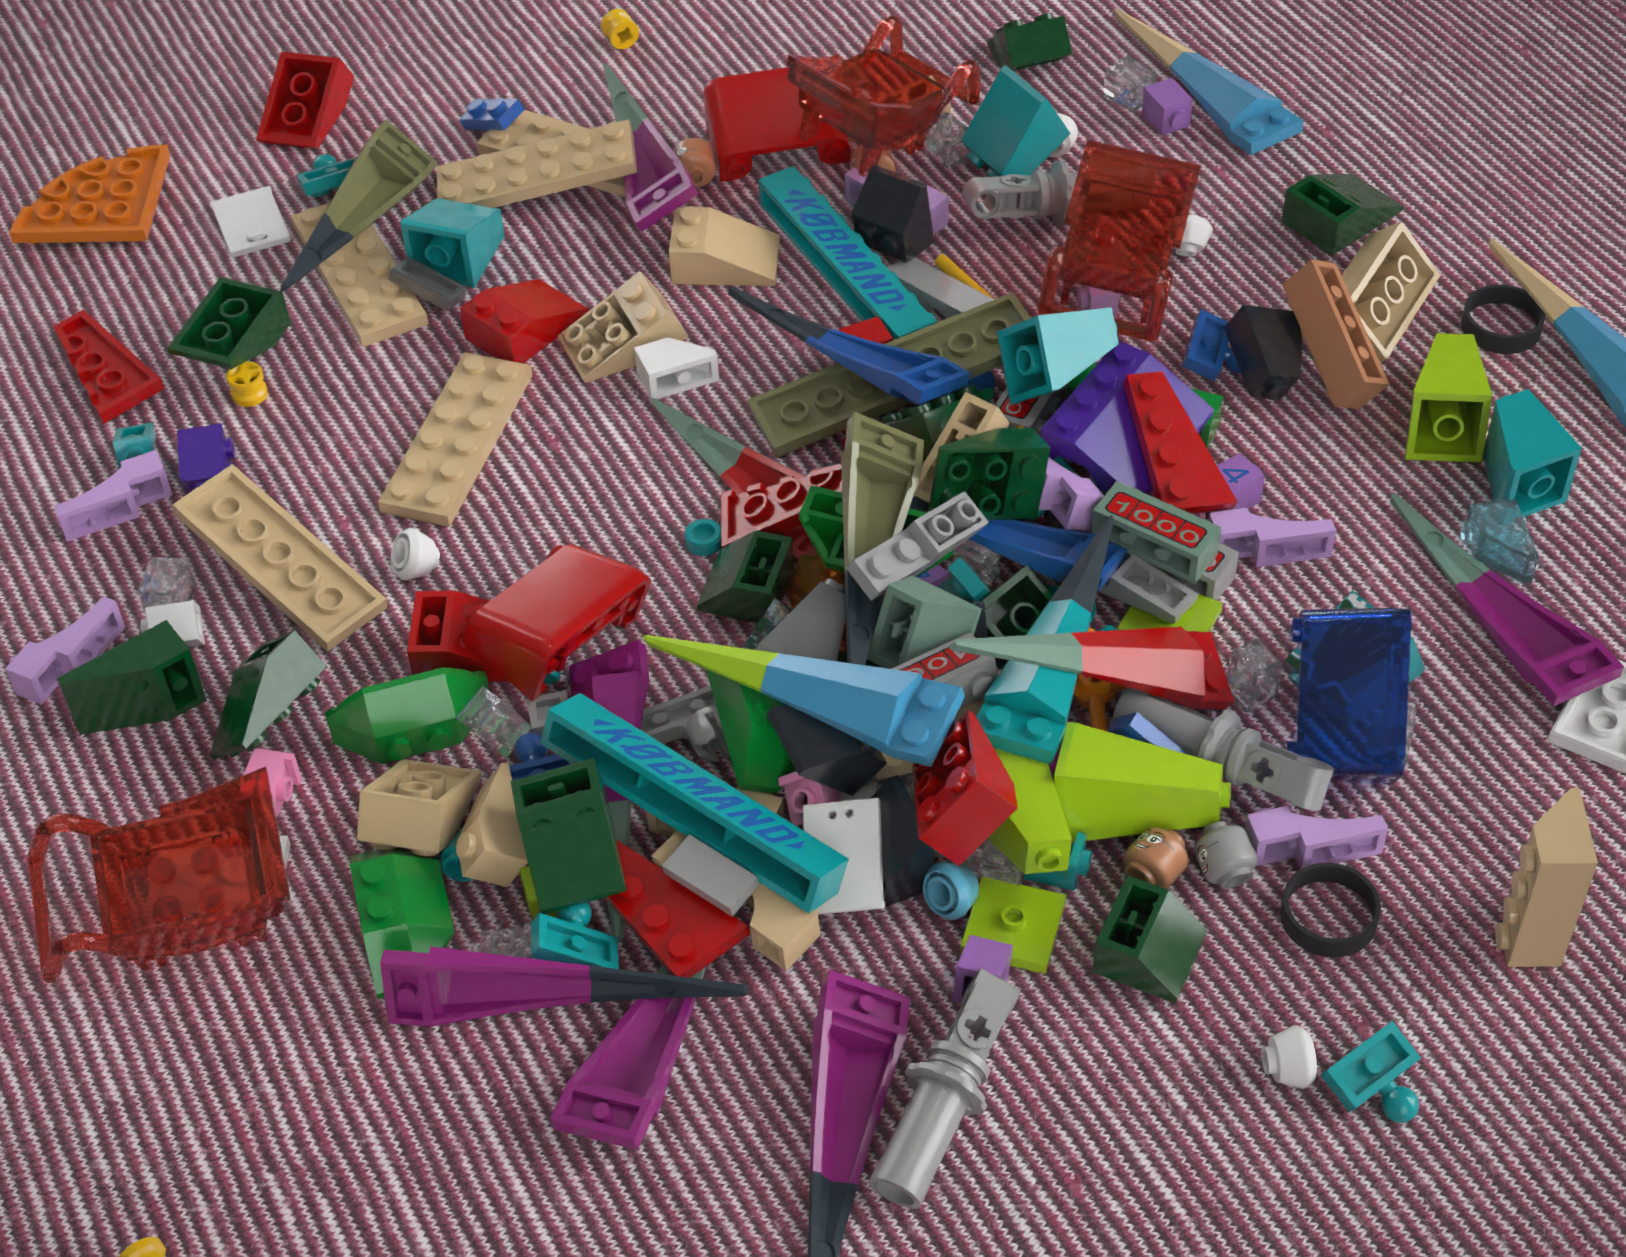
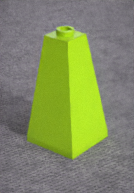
(1450, 403)
(1127, 785)
(1037, 832)

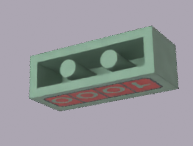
(1158, 531)

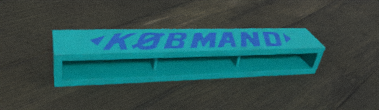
(840, 253)
(696, 802)

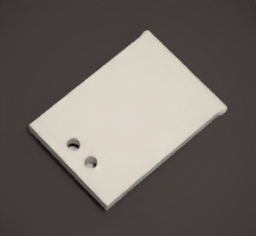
(250, 221)
(857, 838)

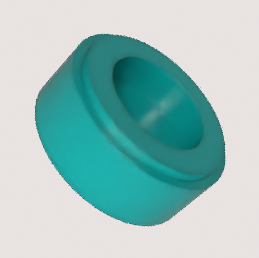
(703, 537)

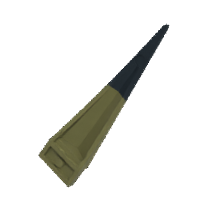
(378, 180)
(877, 491)

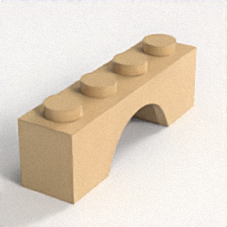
(777, 925)

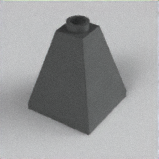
(813, 626)

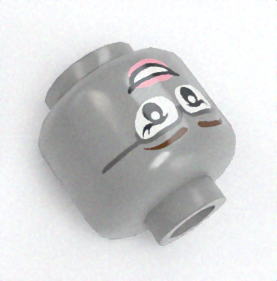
(1225, 855)

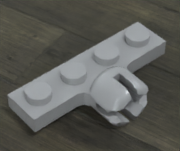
(691, 718)

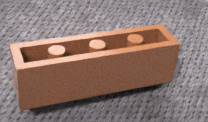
(1335, 334)

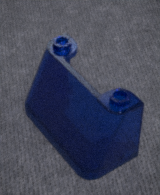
(1353, 691)

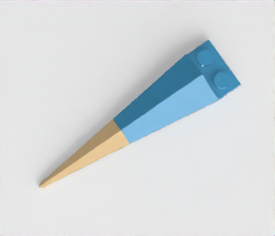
(1240, 109)
(1591, 339)

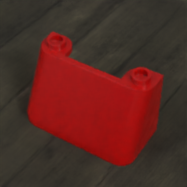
(761, 116)
(554, 613)

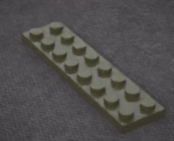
(827, 398)

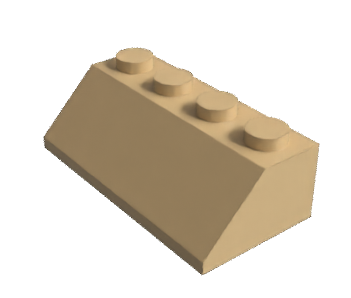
(1389, 285)
(1549, 886)

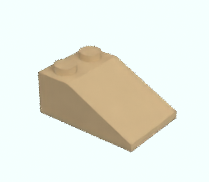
(721, 249)
(416, 806)

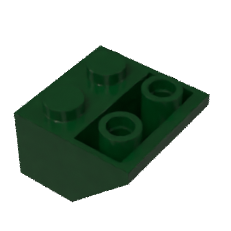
(1031, 43)
(748, 576)
(1148, 940)

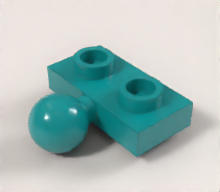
(326, 174)
(570, 941)
(1372, 1069)

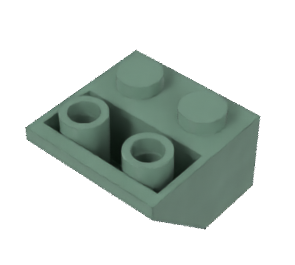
(917, 620)

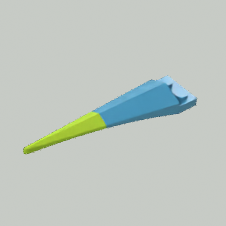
(876, 705)

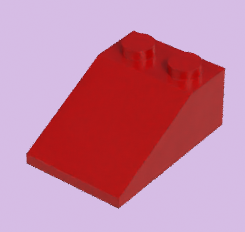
(304, 100)
(518, 319)

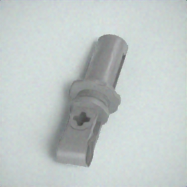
(1023, 195)
(1241, 751)
(943, 1092)

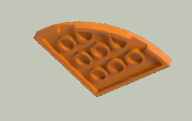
(97, 201)

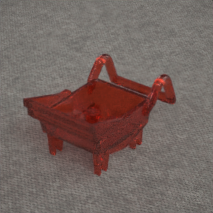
(877, 95)
(1123, 231)
(173, 881)

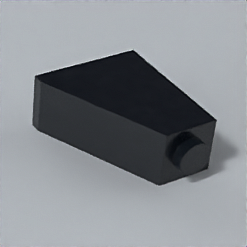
(1266, 349)

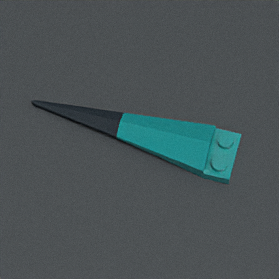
(1029, 702)

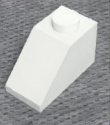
(674, 366)

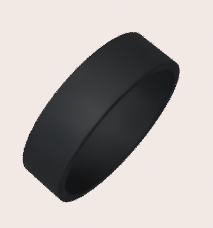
(1497, 342)
(1338, 874)

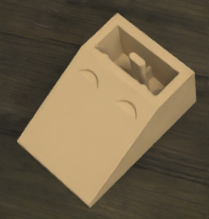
(606, 335)

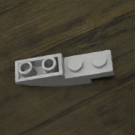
(918, 545)

